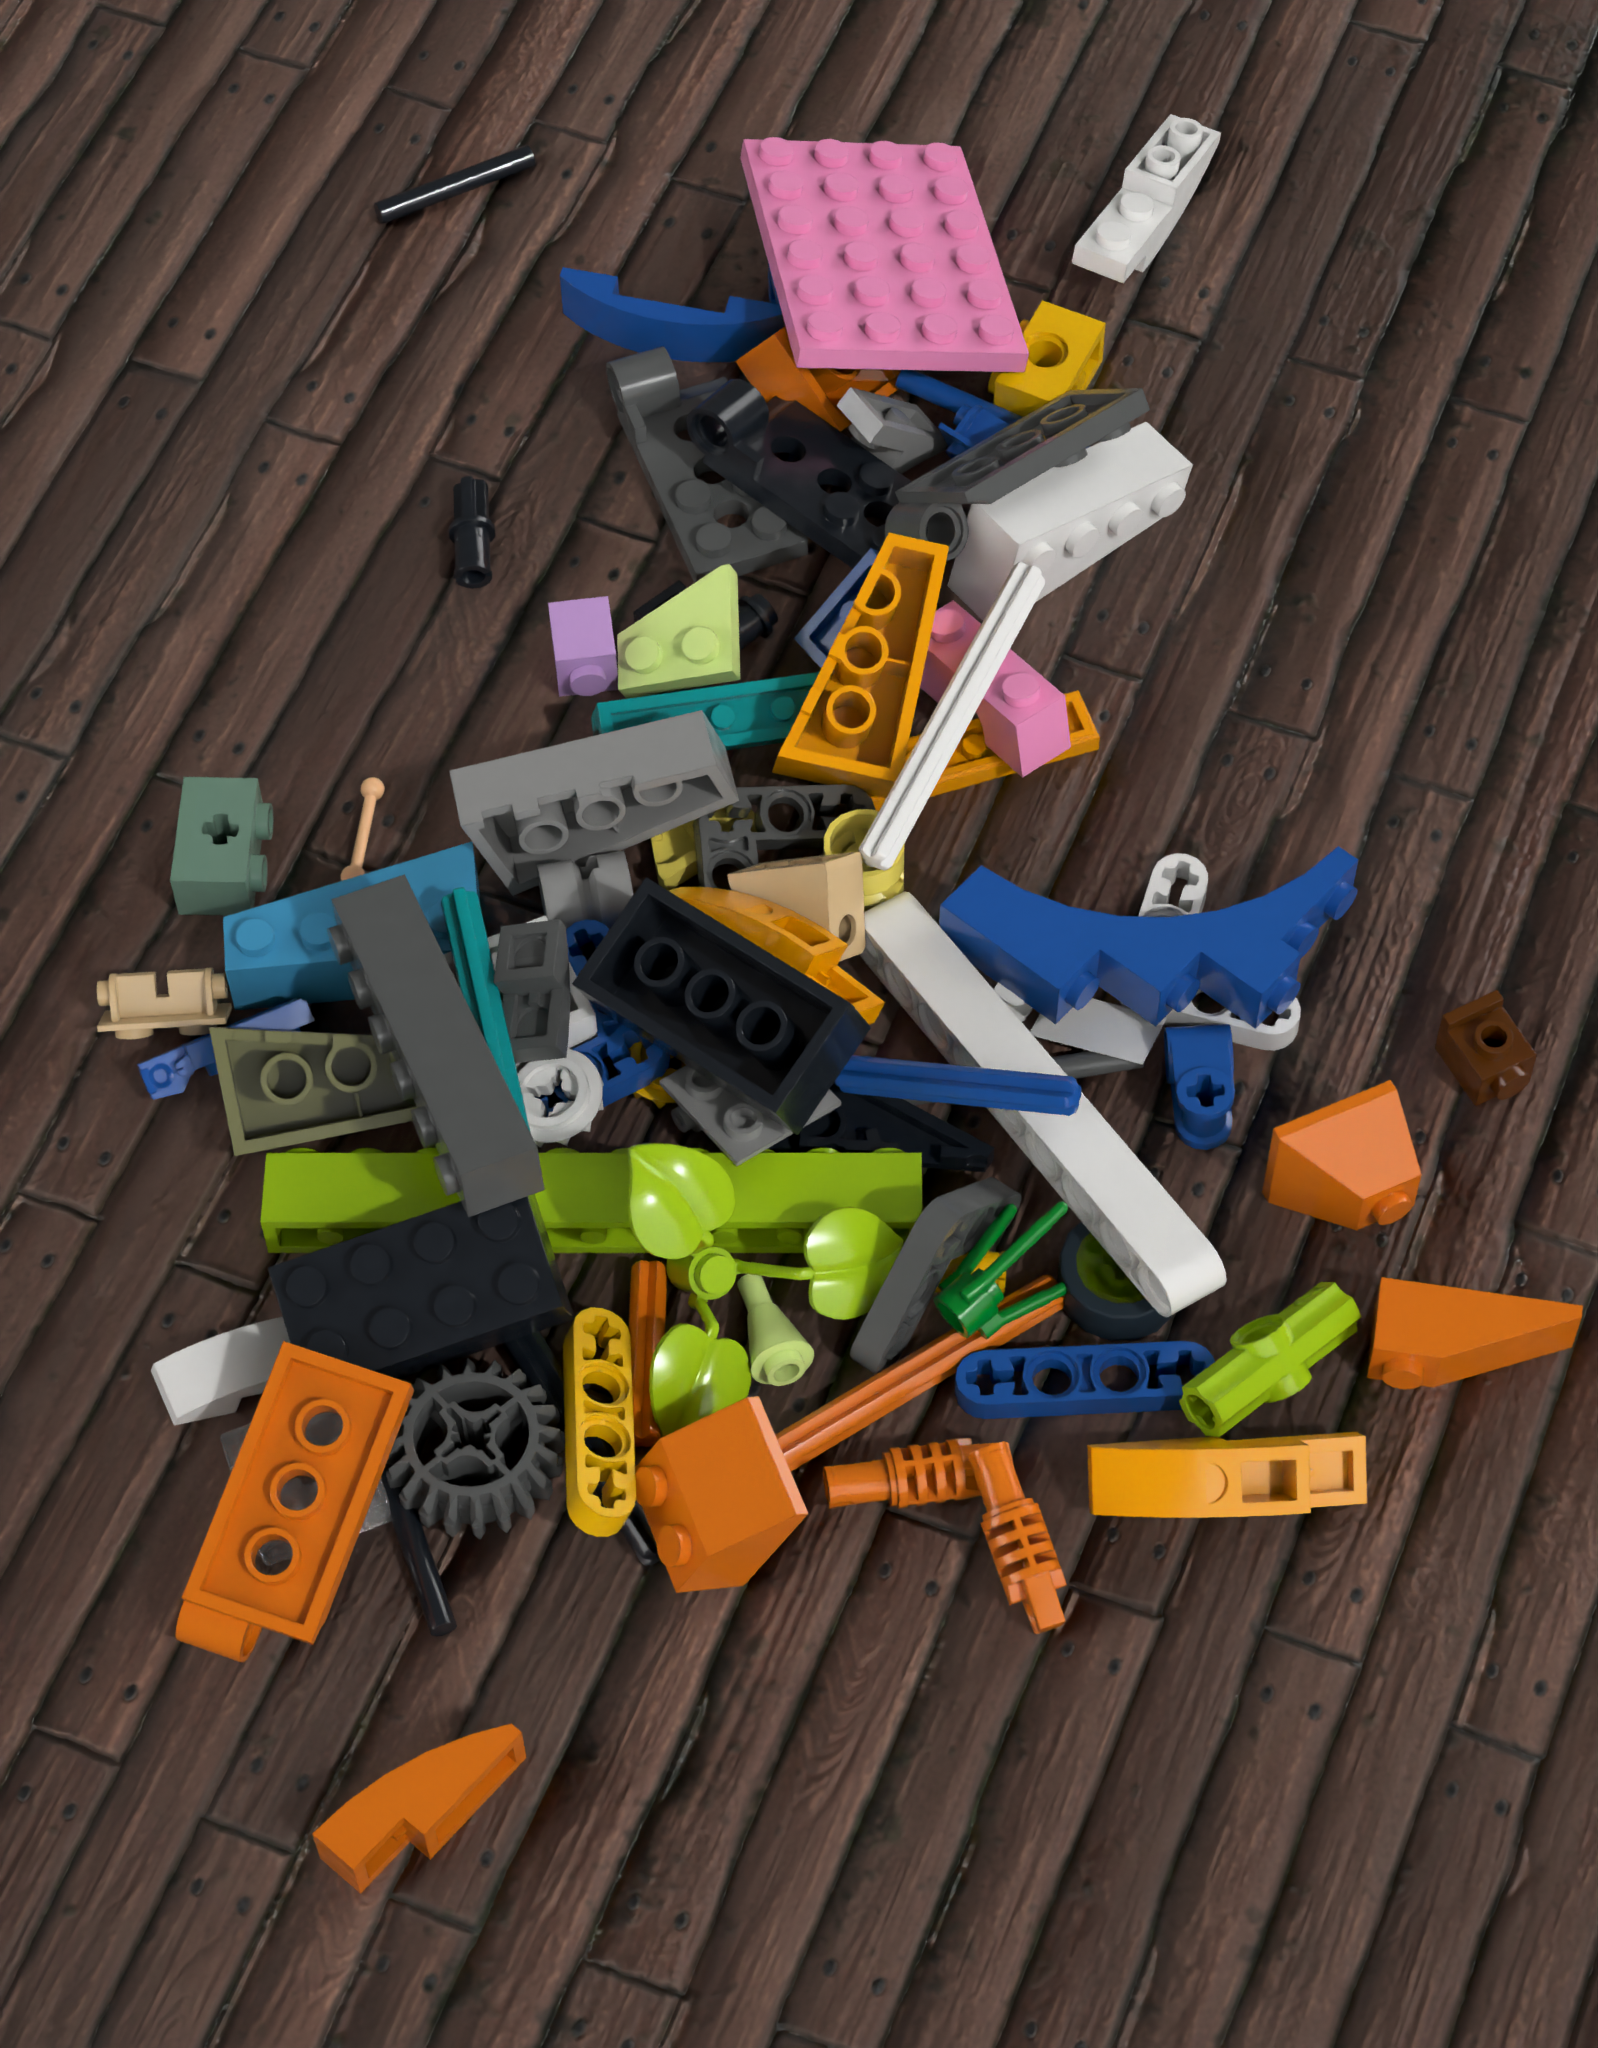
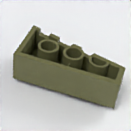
(303, 1086)

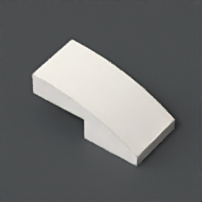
(219, 1371)

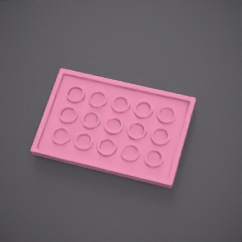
(881, 256)

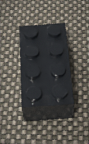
(722, 1005)
(425, 1289)

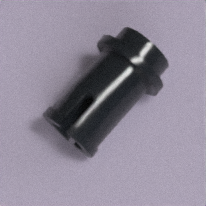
(755, 619)

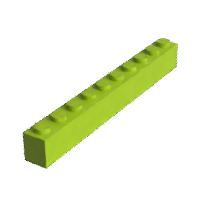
(334, 1197)

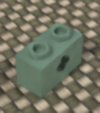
(219, 845)

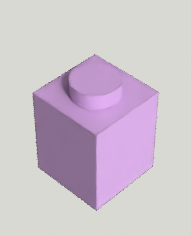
(583, 646)

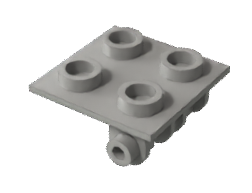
(727, 1119)

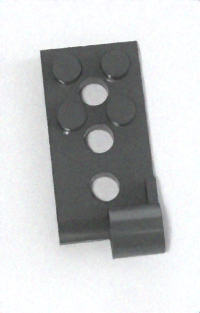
(652, 416)
(1010, 458)

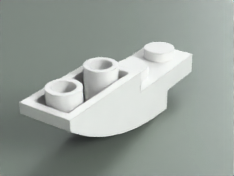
(1150, 201)

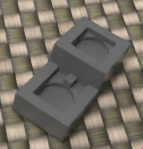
(536, 988)

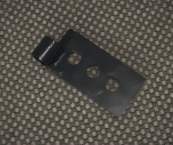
(740, 441)

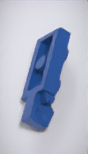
(171, 1070)

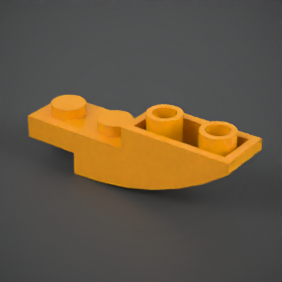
(788, 938)
(1227, 1477)

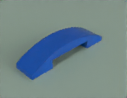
(684, 331)

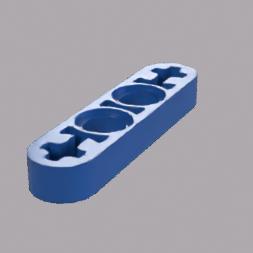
(1083, 1367)

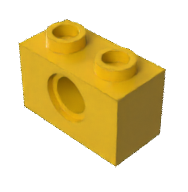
(1062, 357)

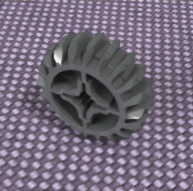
(504, 1412)

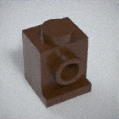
(1485, 1049)

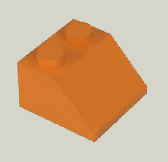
(719, 1497)

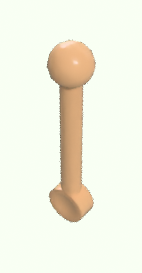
(371, 790)

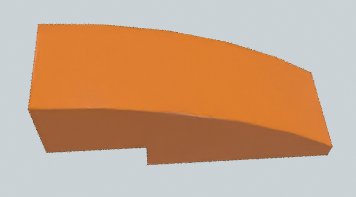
(417, 1804)

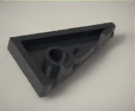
(879, 1122)

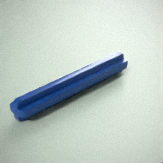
(960, 1085)

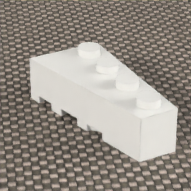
(1070, 515)

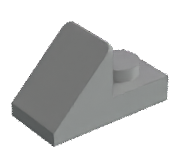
(891, 429)

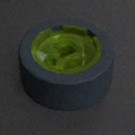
(1096, 1298)

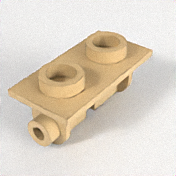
(139, 1010)

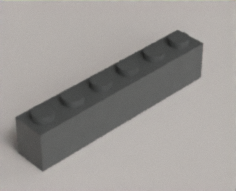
(436, 1047)

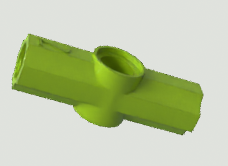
(1269, 1359)

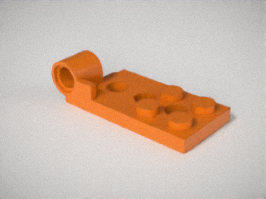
(225, 1593)

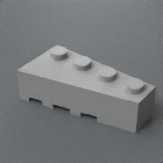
(591, 795)

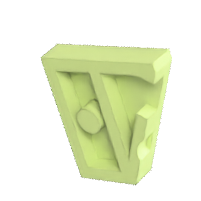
(684, 640)

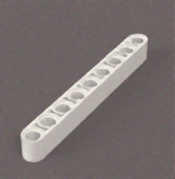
(1075, 1153)

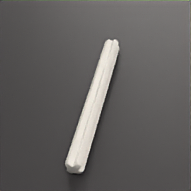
(951, 717)

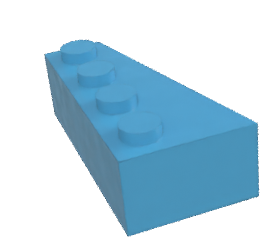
(285, 945)

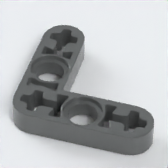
(741, 844)
(941, 1233)

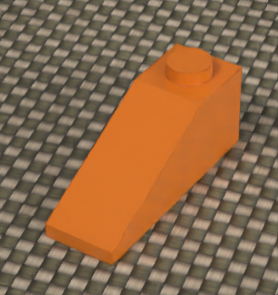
(1451, 1333)

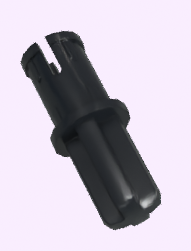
(472, 533)

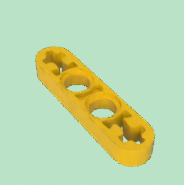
(601, 1420)

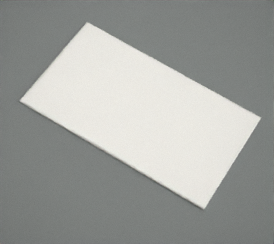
(1103, 1030)

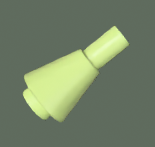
(775, 1346)

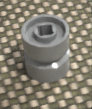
(586, 892)

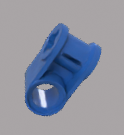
(1201, 1082)

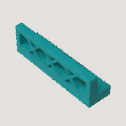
(739, 713)

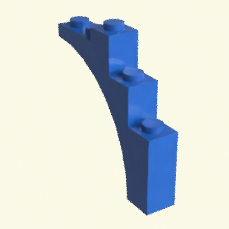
(1151, 964)

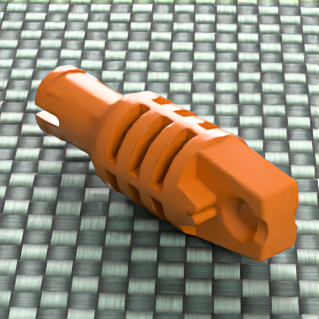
(906, 1476)
(1018, 1539)

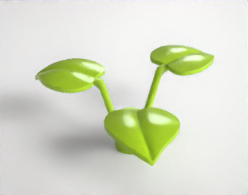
(671, 1209)

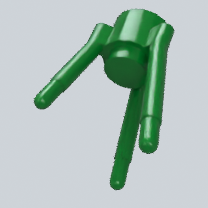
(972, 1299)

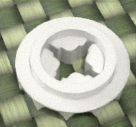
(579, 1083)

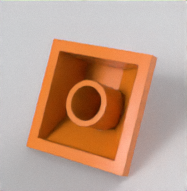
(774, 373)
(1346, 1161)

